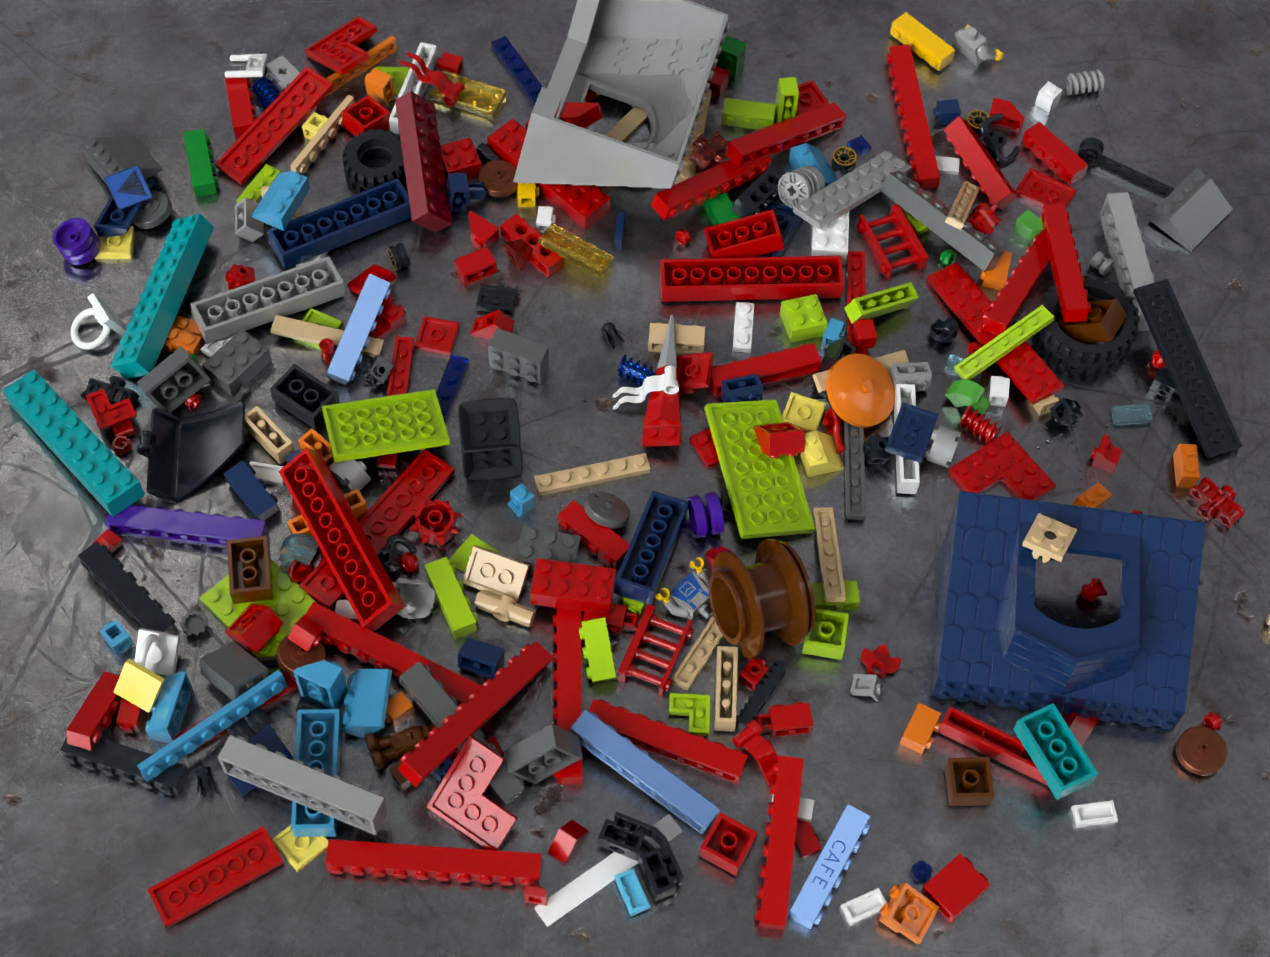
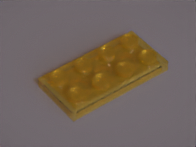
(475, 98)
(576, 250)

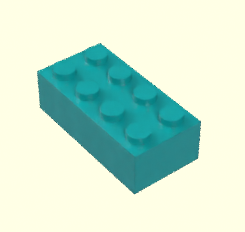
(1055, 751)

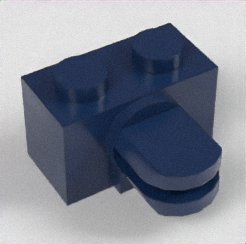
(461, 192)

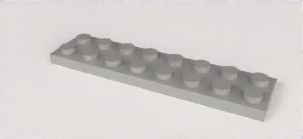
(849, 190)

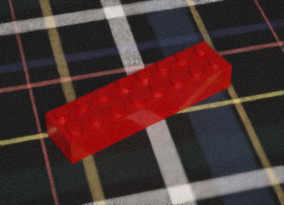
(579, 202)

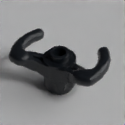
(996, 140)
(388, 556)

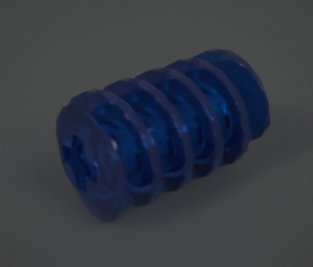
(265, 91)
(634, 371)

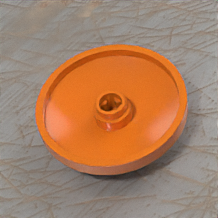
(860, 390)

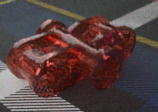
(709, 150)

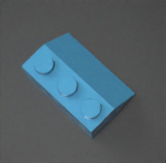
(811, 156)
(282, 199)
(322, 683)
(366, 701)
(169, 708)

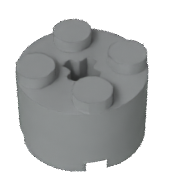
(943, 445)
(349, 475)

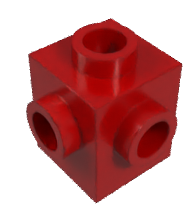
(239, 276)

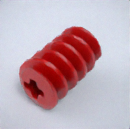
(979, 425)

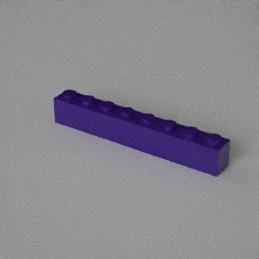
(184, 525)

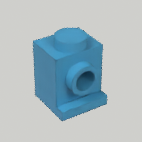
(834, 331)
(521, 500)
(116, 637)

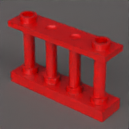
(903, 230)
(643, 635)

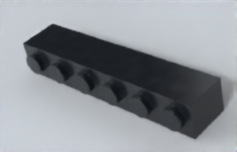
(125, 590)
(123, 761)

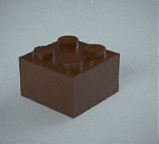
(969, 781)

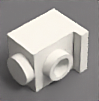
(545, 218)

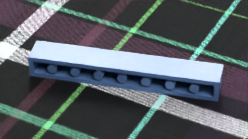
(644, 772)

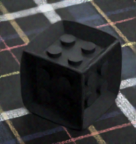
(490, 439)

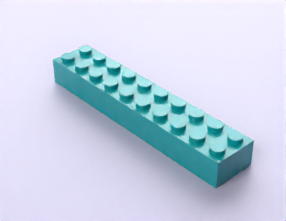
(162, 296)
(74, 443)

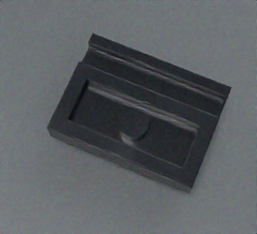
(496, 298)

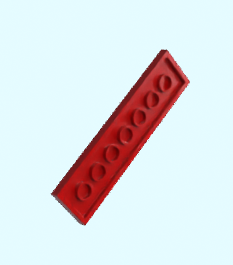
(274, 125)

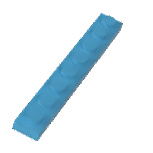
(212, 726)

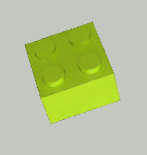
(803, 318)
(827, 635)

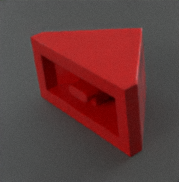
(567, 841)

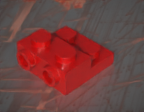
(389, 319)
(694, 371)

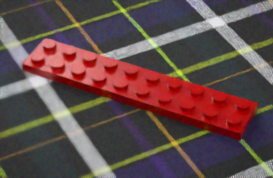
(969, 305)
(385, 518)

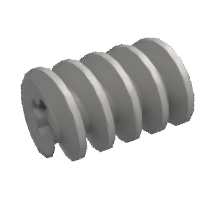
(1084, 80)

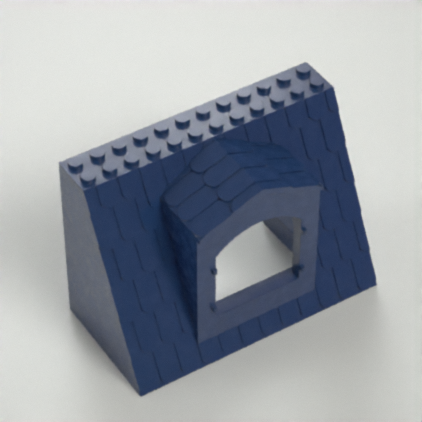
(1009, 654)

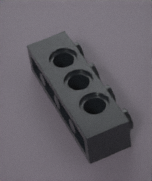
(759, 193)

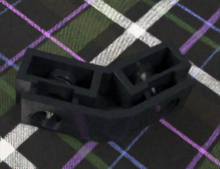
(634, 846)

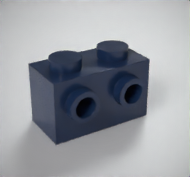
(742, 389)
(486, 657)

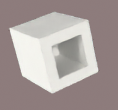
(1048, 97)
(998, 390)

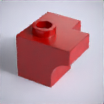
(1106, 455)

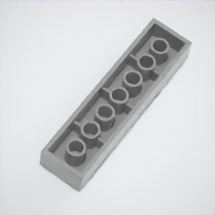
(1126, 248)
(264, 299)
(303, 784)

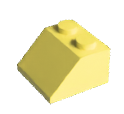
(820, 454)

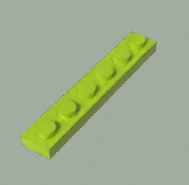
(1004, 343)

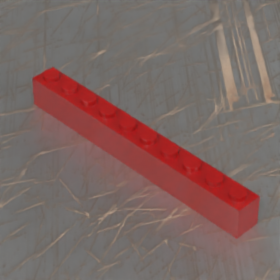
(913, 117)
(383, 652)
(569, 682)
(474, 714)
(433, 862)

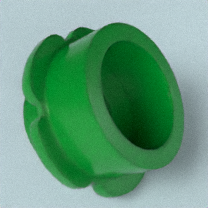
(948, 257)

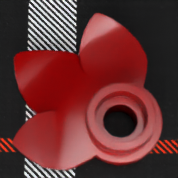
(880, 660)

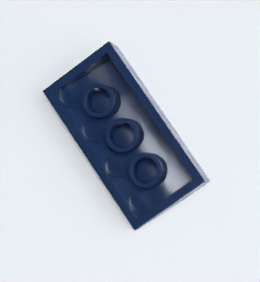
(116, 222)
(788, 225)

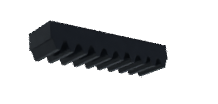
(762, 694)

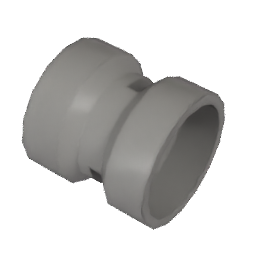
(1101, 263)

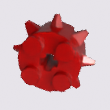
(984, 218)
(435, 522)

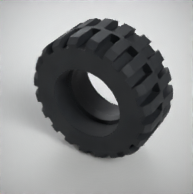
(369, 146)

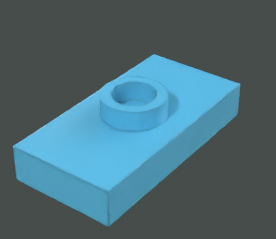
(632, 892)

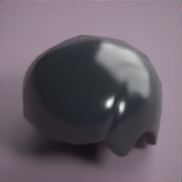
(945, 330)

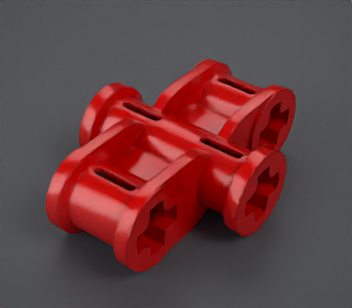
(1217, 502)

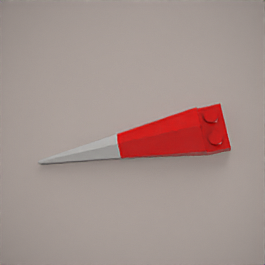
(663, 414)

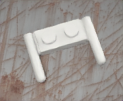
(254, 68)

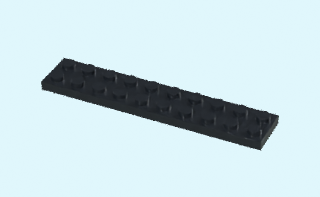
(1187, 368)

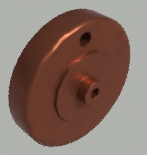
(498, 178)
(292, 656)
(1201, 750)

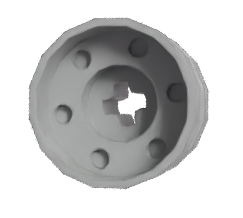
(800, 185)

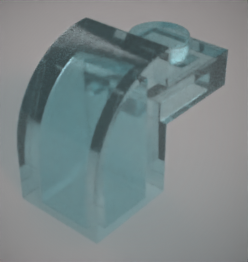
(298, 548)

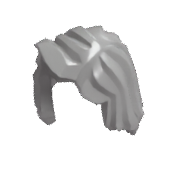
(416, 596)

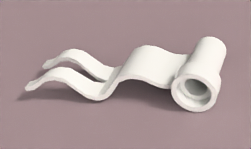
(652, 383)

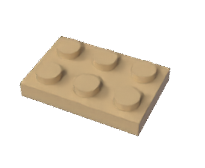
(495, 573)

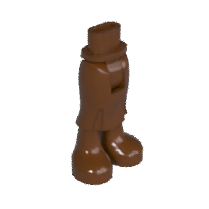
(400, 743)

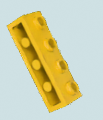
(922, 41)

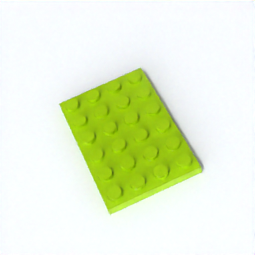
(385, 425)
(288, 604)

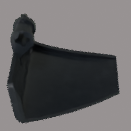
(189, 448)

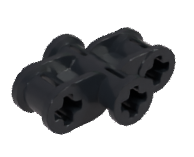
(114, 390)

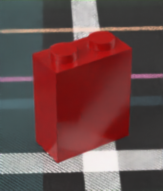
(956, 887)

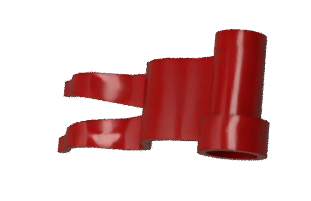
(445, 86)
(757, 747)

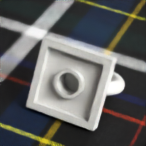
(105, 316)
(157, 651)

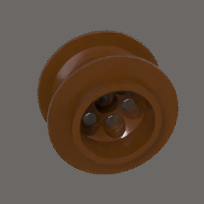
(762, 597)

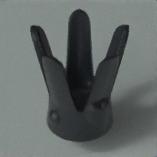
(610, 331)
(725, 504)
(205, 779)

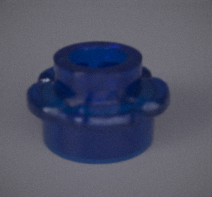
(921, 876)

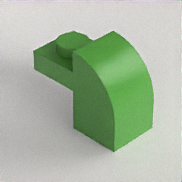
(1028, 225)
(968, 393)

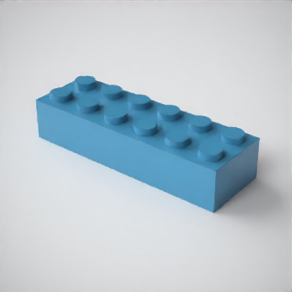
(317, 746)

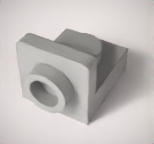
(867, 686)

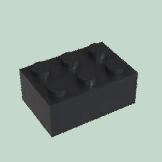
(303, 395)

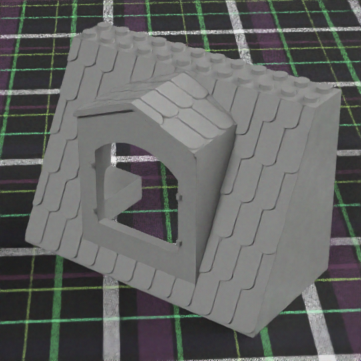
(638, 54)

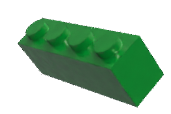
(200, 162)
(720, 209)

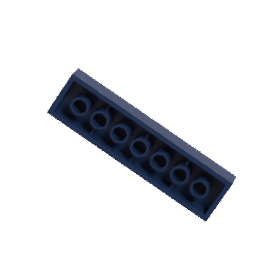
(340, 223)

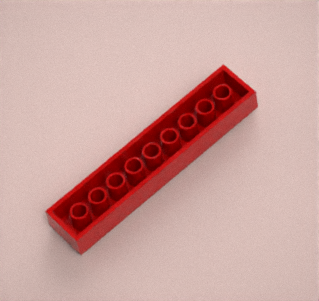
(750, 278)
(341, 539)

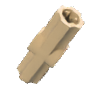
(505, 608)

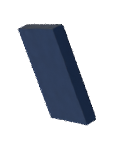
(911, 432)
(269, 739)

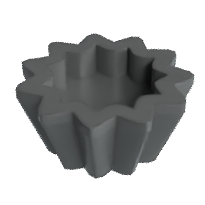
(194, 623)

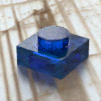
(859, 145)

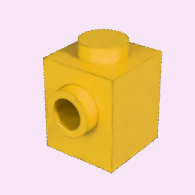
(527, 194)

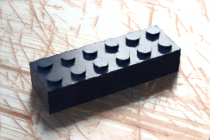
(651, 548)

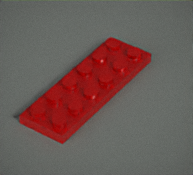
(215, 876)

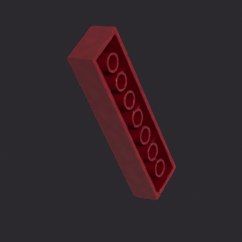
(423, 162)

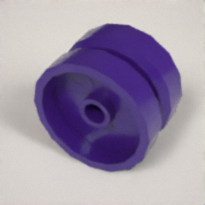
(77, 241)
(705, 515)

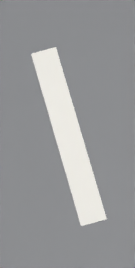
(597, 877)

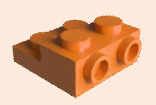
(185, 334)
(908, 912)

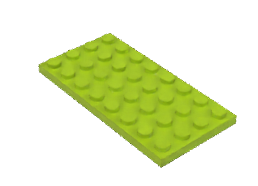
(761, 489)

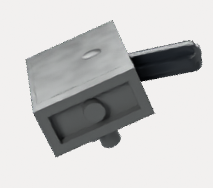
(235, 669)

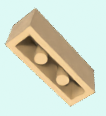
(687, 338)
(268, 434)

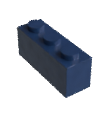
(251, 491)

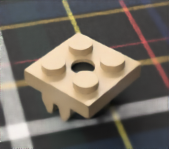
(1049, 538)

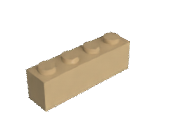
(726, 688)

